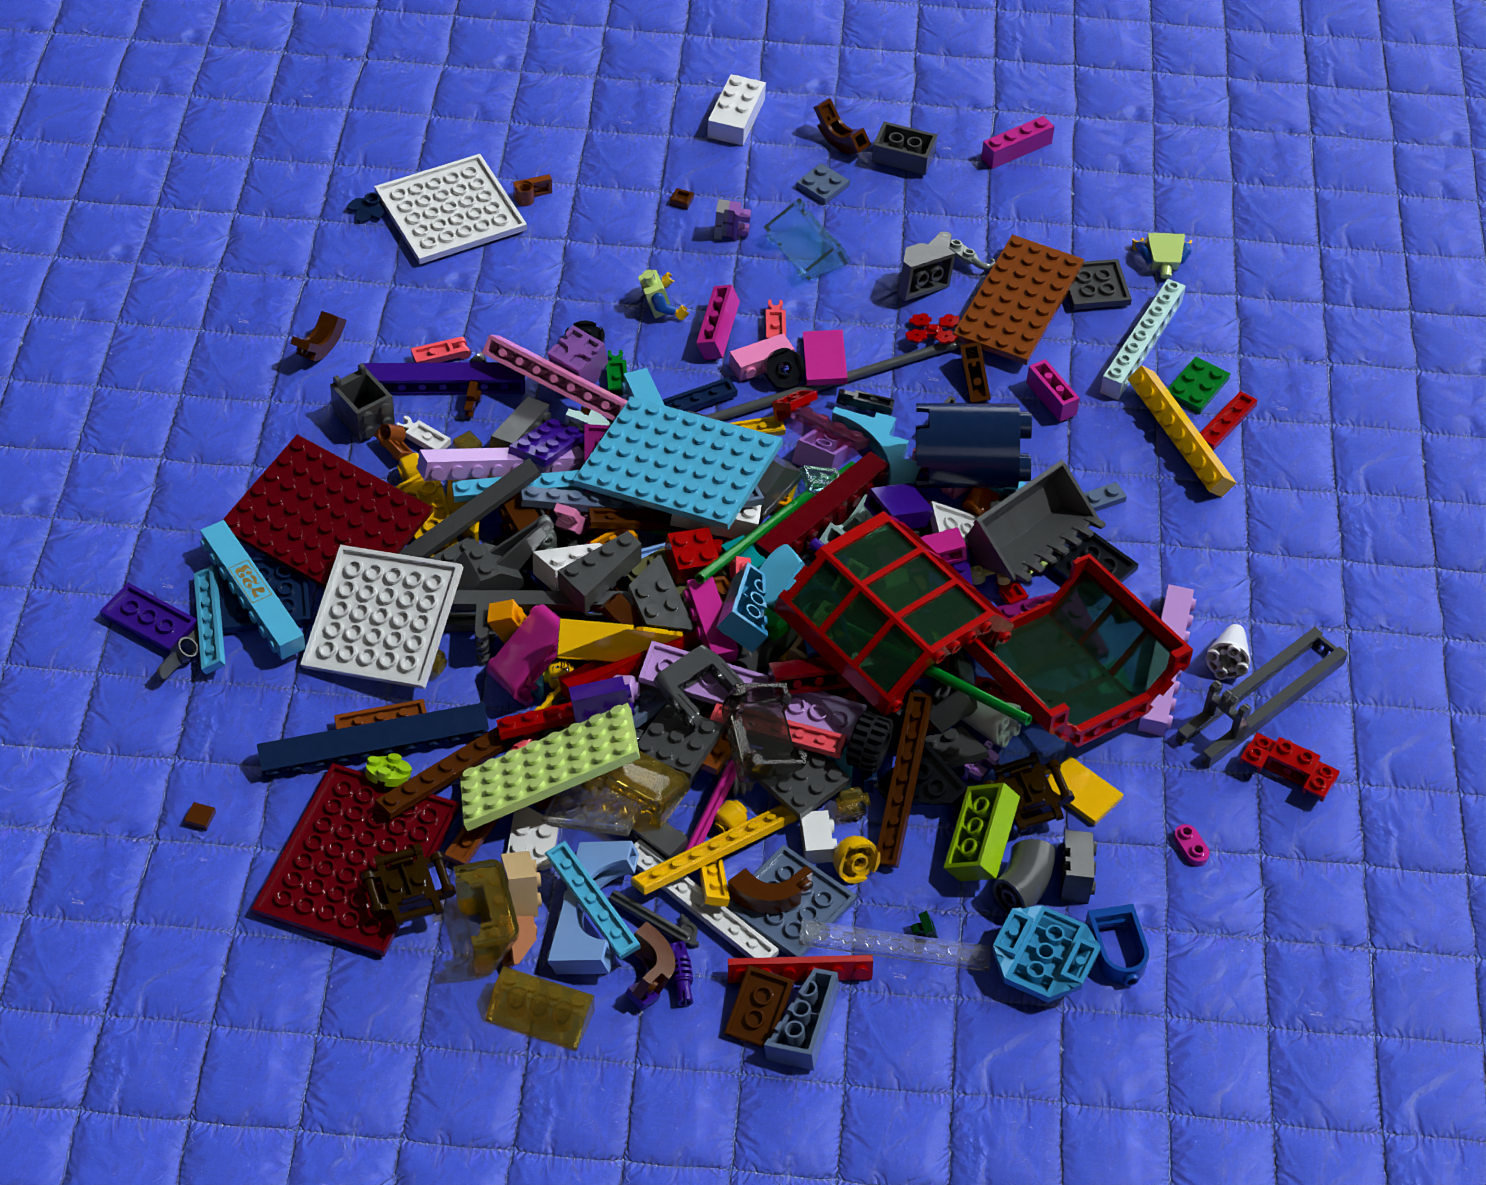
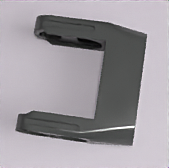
(688, 671)

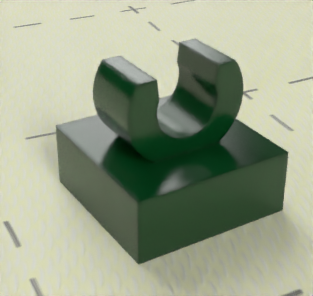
(926, 927)

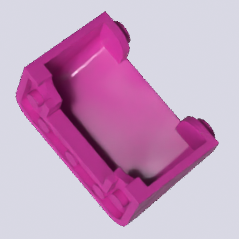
(526, 654)

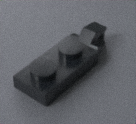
(865, 401)

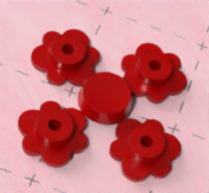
(932, 330)

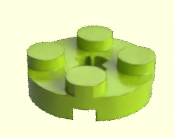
(388, 769)

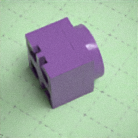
(580, 354)

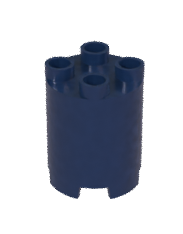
(973, 445)

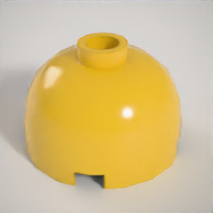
(855, 858)

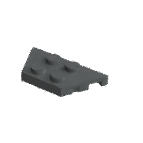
(658, 599)
(957, 747)

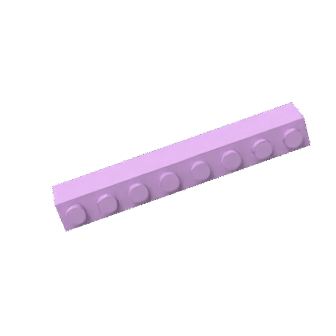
(484, 463)
(1176, 615)

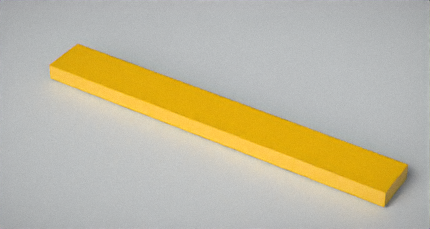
(712, 849)

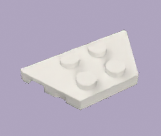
(532, 835)

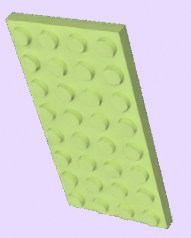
(548, 766)

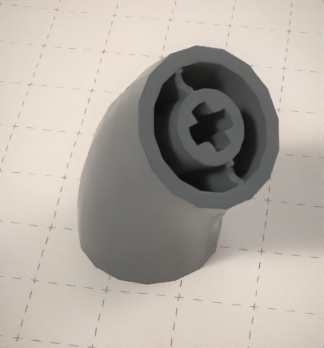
(1025, 875)

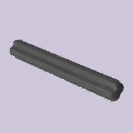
(647, 915)

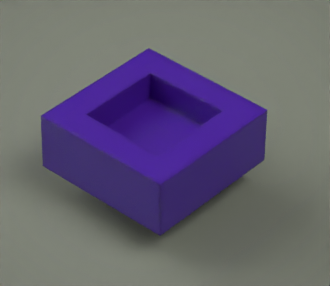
(645, 1001)

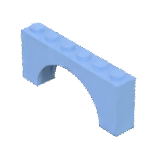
(571, 947)

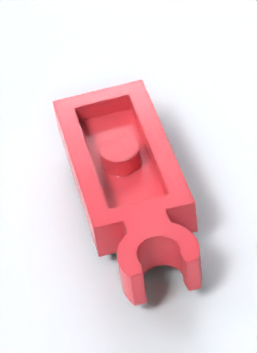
(775, 319)

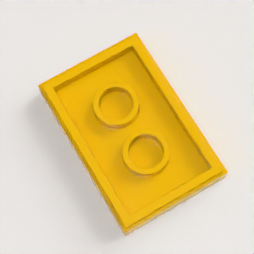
(1092, 794)

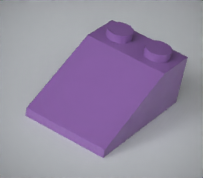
(820, 451)

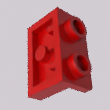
(786, 405)

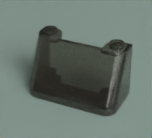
(760, 731)

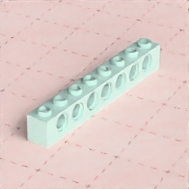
(1142, 339)

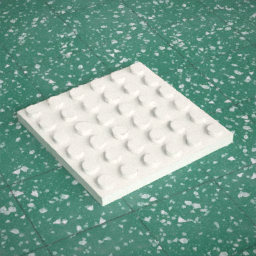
(450, 208)
(382, 616)

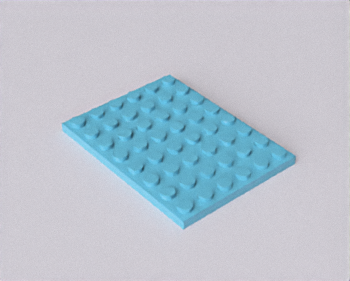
(678, 462)

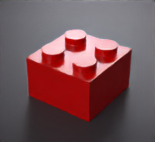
(690, 553)

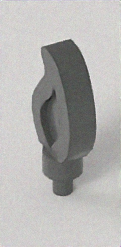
(692, 929)

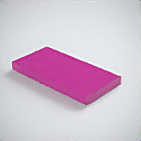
(825, 357)

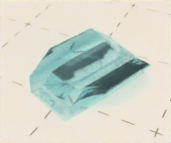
(818, 477)

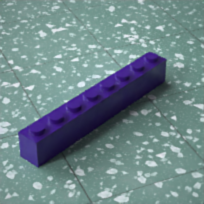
(447, 378)

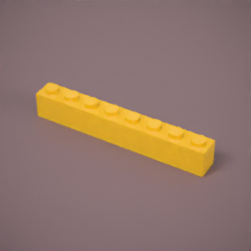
(1181, 431)

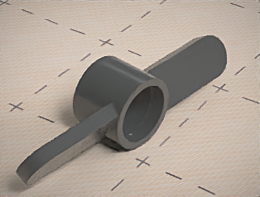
(177, 655)

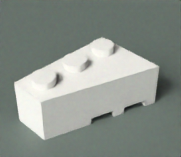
(549, 561)

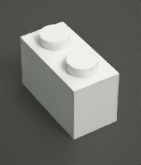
(816, 837)

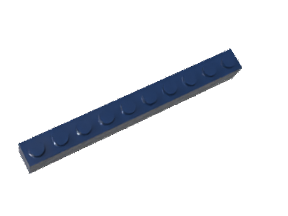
(371, 738)

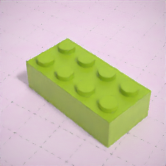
(982, 832)

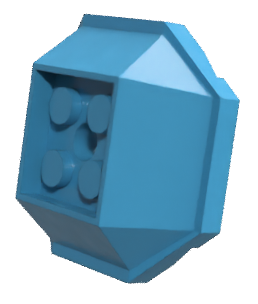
(1040, 932)

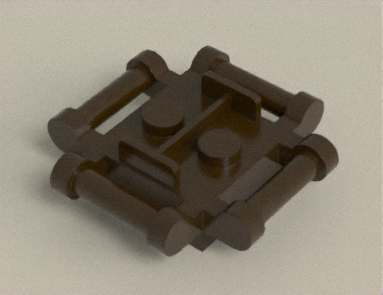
(1036, 799)
(407, 885)

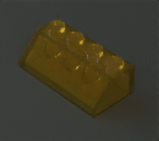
(540, 1008)

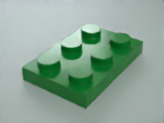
(1198, 384)

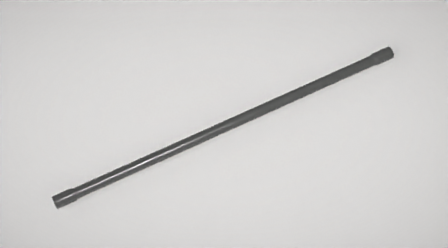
(851, 375)

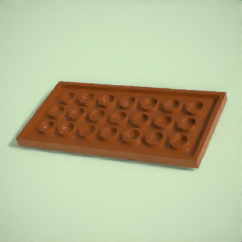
(1019, 299)

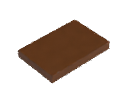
(758, 1006)

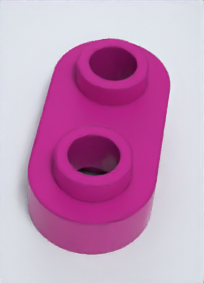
(1189, 843)

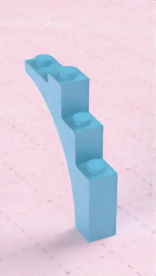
(882, 443)

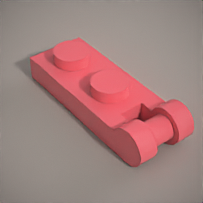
(441, 351)

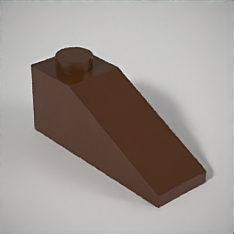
(975, 372)

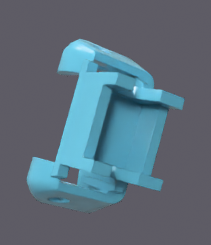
(780, 571)

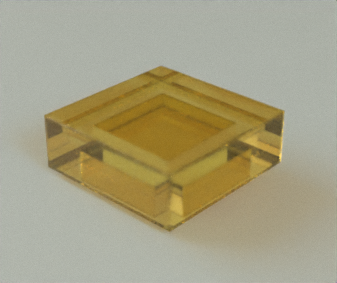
(467, 441)

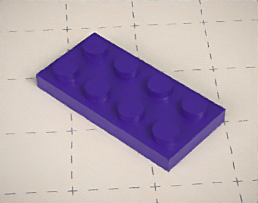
(547, 442)
(148, 617)

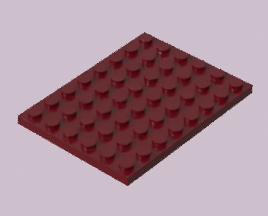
(316, 503)
(336, 841)

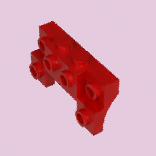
(1292, 763)

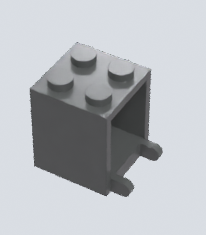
(361, 403)

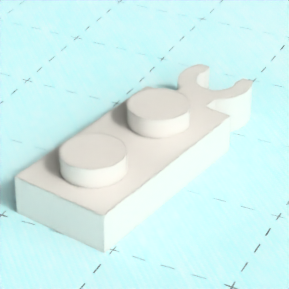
(424, 435)

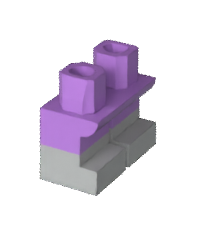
(728, 220)

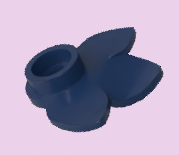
(367, 207)

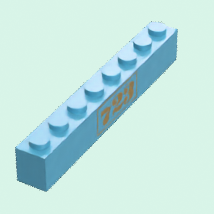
(252, 590)

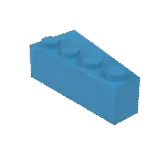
(744, 608)

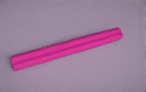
(713, 805)

